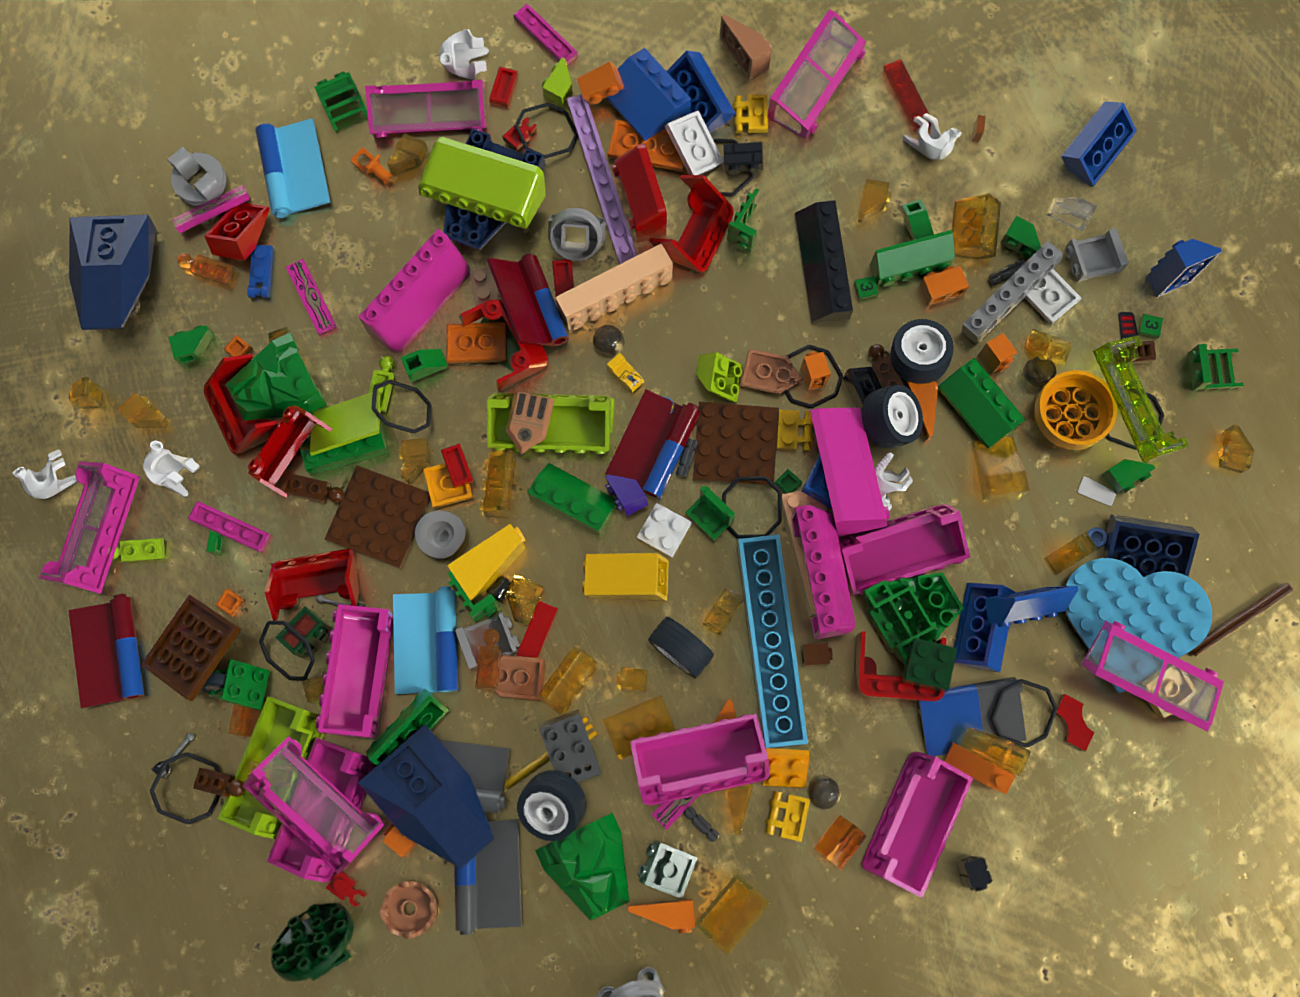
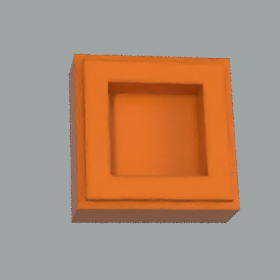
(237, 347)
(230, 602)

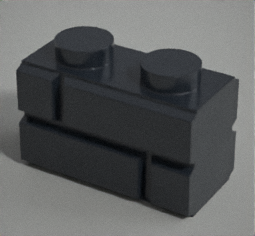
(743, 157)
(973, 873)

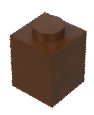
(816, 655)

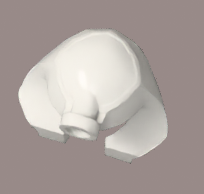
(459, 50)
(936, 145)
(163, 468)
(884, 477)
(45, 482)

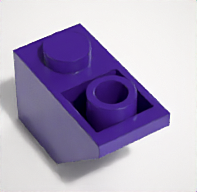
(627, 493)

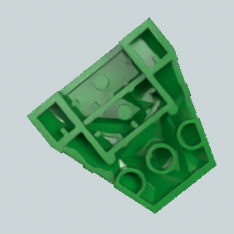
(274, 382)
(911, 610)
(590, 866)

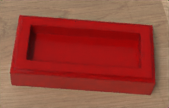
(503, 86)
(562, 276)
(457, 465)

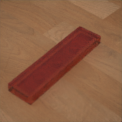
(906, 92)

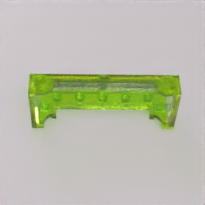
(1132, 401)

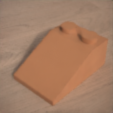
(746, 46)

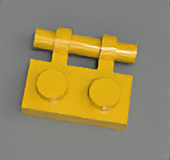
(757, 113)
(788, 431)
(794, 817)

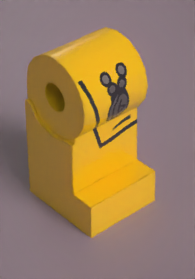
(624, 373)

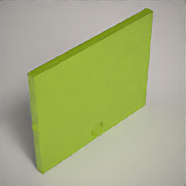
(350, 422)

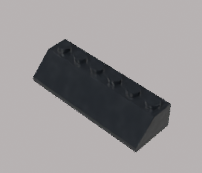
(823, 262)

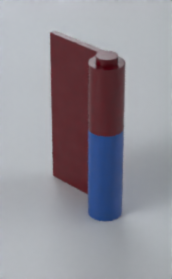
(528, 301)
(653, 442)
(106, 652)

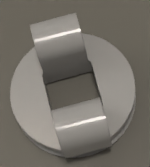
(207, 187)
(576, 218)
(646, 986)

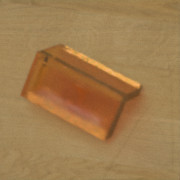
(244, 720)
(840, 842)

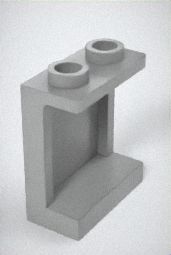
(1097, 256)
(472, 637)

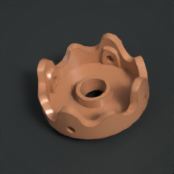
(393, 911)

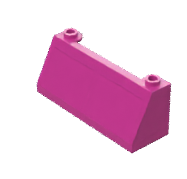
(849, 470)

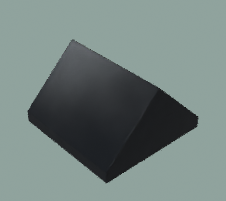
(860, 383)

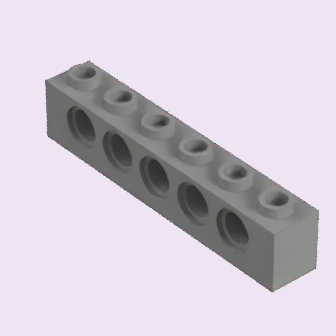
(1012, 292)

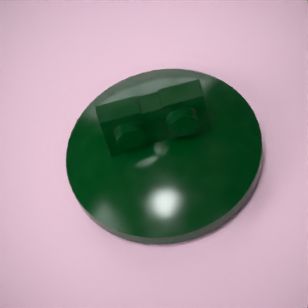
(313, 945)

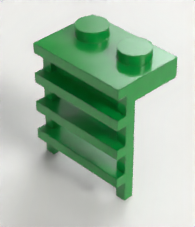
(334, 87)
(738, 231)
(1201, 369)
(710, 513)
(484, 608)

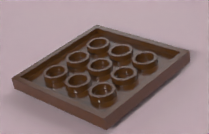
(735, 443)
(378, 516)
(190, 648)

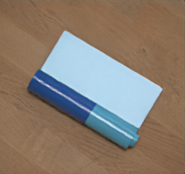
(292, 167)
(425, 642)

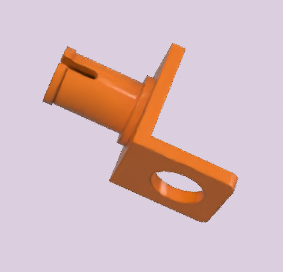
(373, 165)

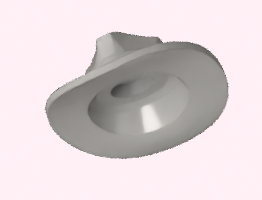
(440, 534)

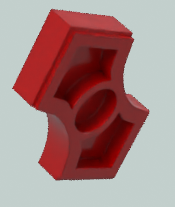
(1076, 730)

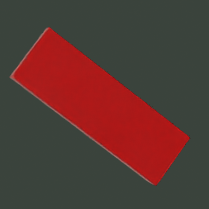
(537, 630)

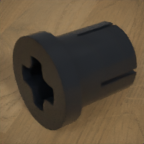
(500, 589)

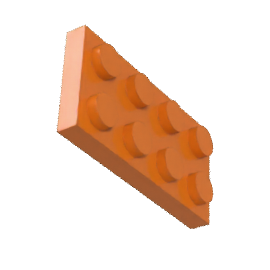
(659, 147)

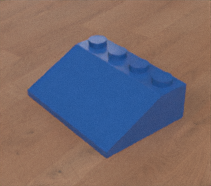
(649, 95)

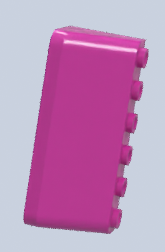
(416, 293)
(904, 547)
(825, 571)
(355, 672)
(700, 759)
(344, 771)
(917, 822)

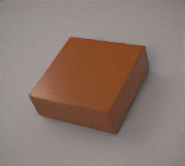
(978, 129)

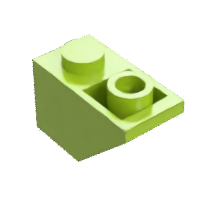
(558, 85)

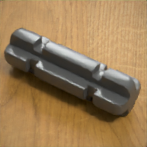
(1005, 272)
(686, 458)
(701, 823)

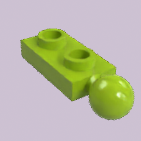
(386, 364)
(140, 549)

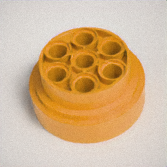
(1095, 398)

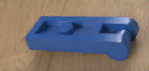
(260, 271)

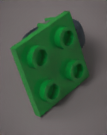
(238, 684)

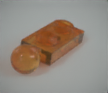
(207, 268)
(489, 661)

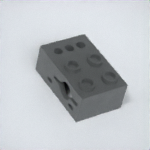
(570, 746)

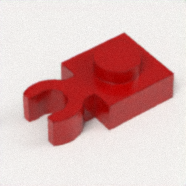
(512, 138)
(343, 886)

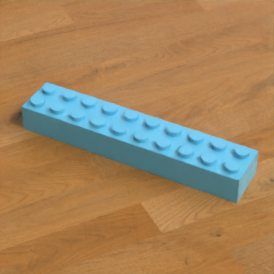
(772, 642)

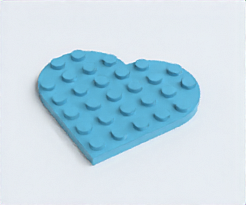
(1159, 608)

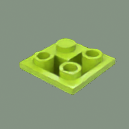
(720, 375)

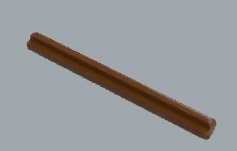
(1242, 618)

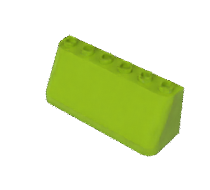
(483, 182)
(574, 424)
(274, 725)

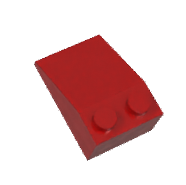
(237, 231)

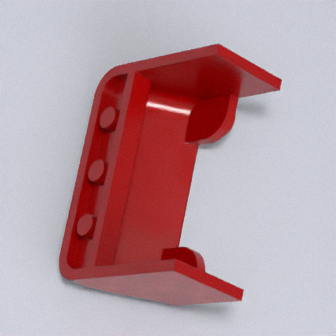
(642, 193)
(705, 227)
(525, 362)
(238, 434)
(283, 446)
(310, 577)
(884, 685)

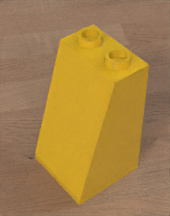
(487, 562)
(626, 576)

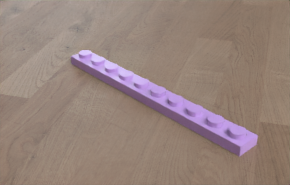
(602, 178)

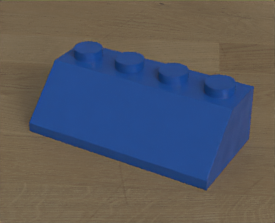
(702, 87)
(1099, 142)
(1181, 265)
(1029, 604)
(977, 641)

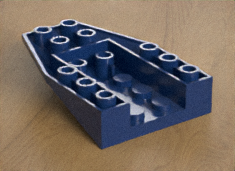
(468, 226)
(109, 267)
(430, 799)

